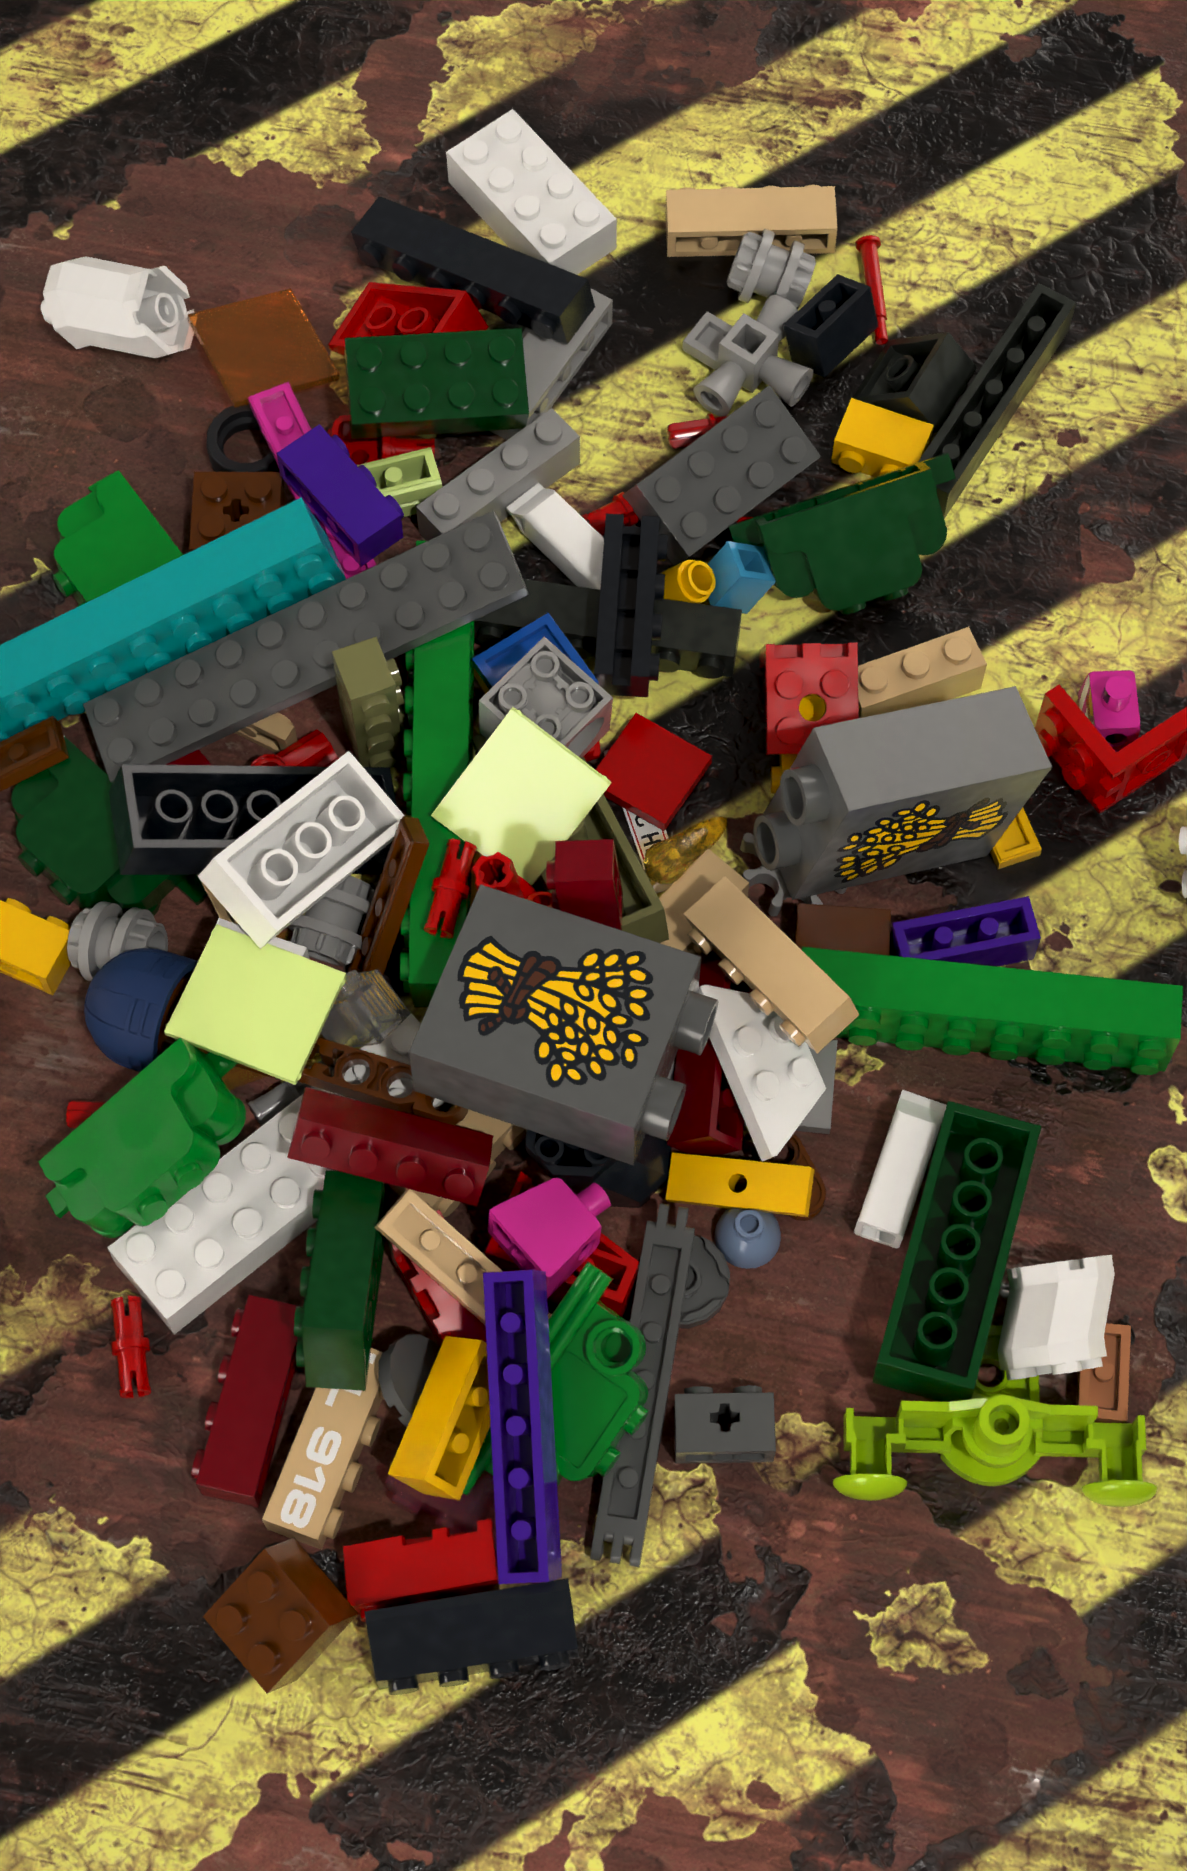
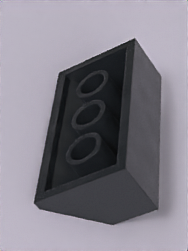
(472, 1636)

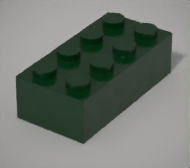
(436, 383)
(341, 1282)

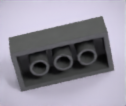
(723, 474)

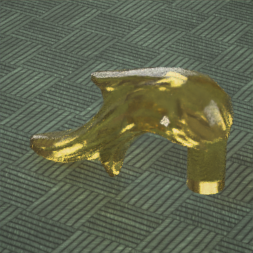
(670, 858)

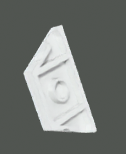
(765, 1069)

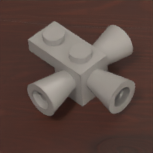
(745, 357)

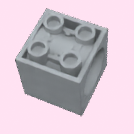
(553, 696)

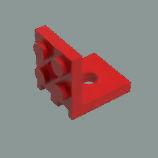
(801, 671)
(1093, 764)

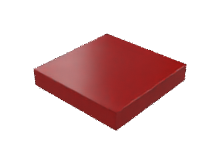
(652, 771)

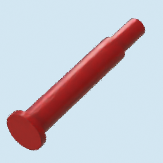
(868, 247)

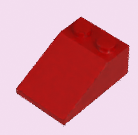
(407, 310)

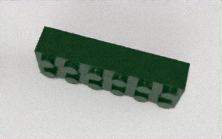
(957, 1255)

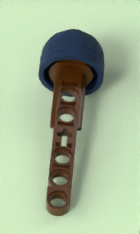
(139, 991)

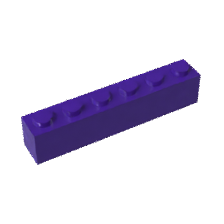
(522, 1427)

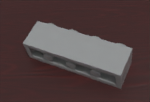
(553, 363)
(533, 455)

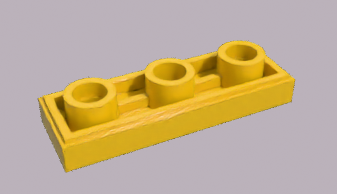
(713, 1180)

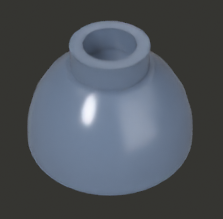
(747, 1237)

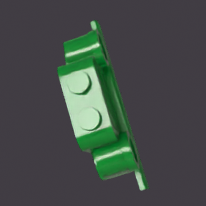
(108, 541)
(146, 1143)
(591, 1382)

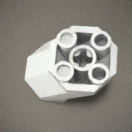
(118, 307)
(1056, 1317)

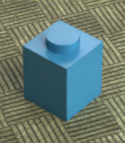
(740, 576)

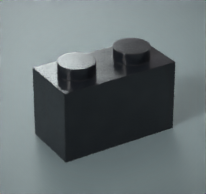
(831, 325)

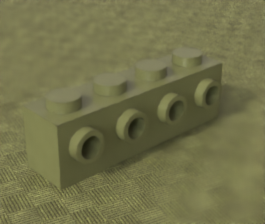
(370, 703)

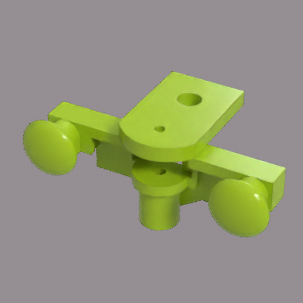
(995, 1440)

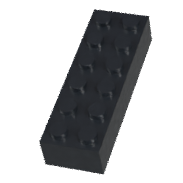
(188, 814)

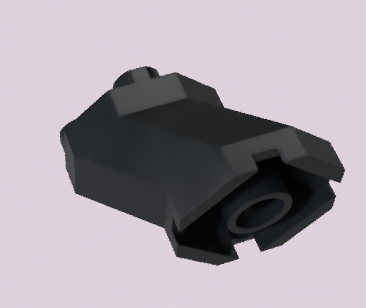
(623, 1183)

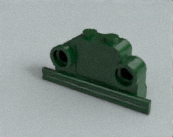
(855, 538)
(72, 840)

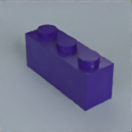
(341, 494)
(975, 935)

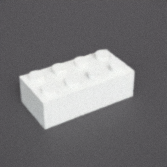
(531, 196)
(302, 849)

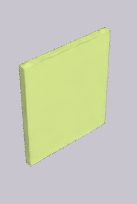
(521, 795)
(255, 1004)

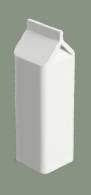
(560, 534)
(900, 1169)

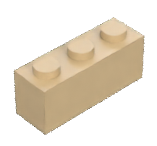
(921, 674)

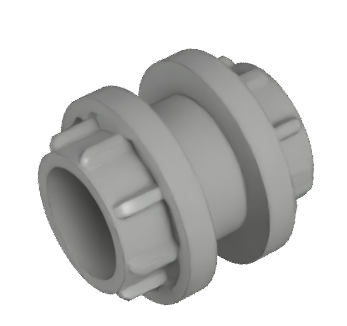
(770, 269)
(333, 923)
(107, 931)

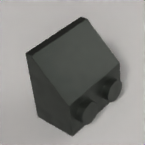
(919, 377)

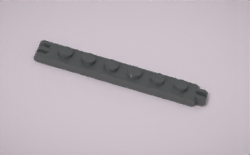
(657, 1314)

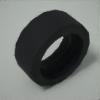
(222, 428)

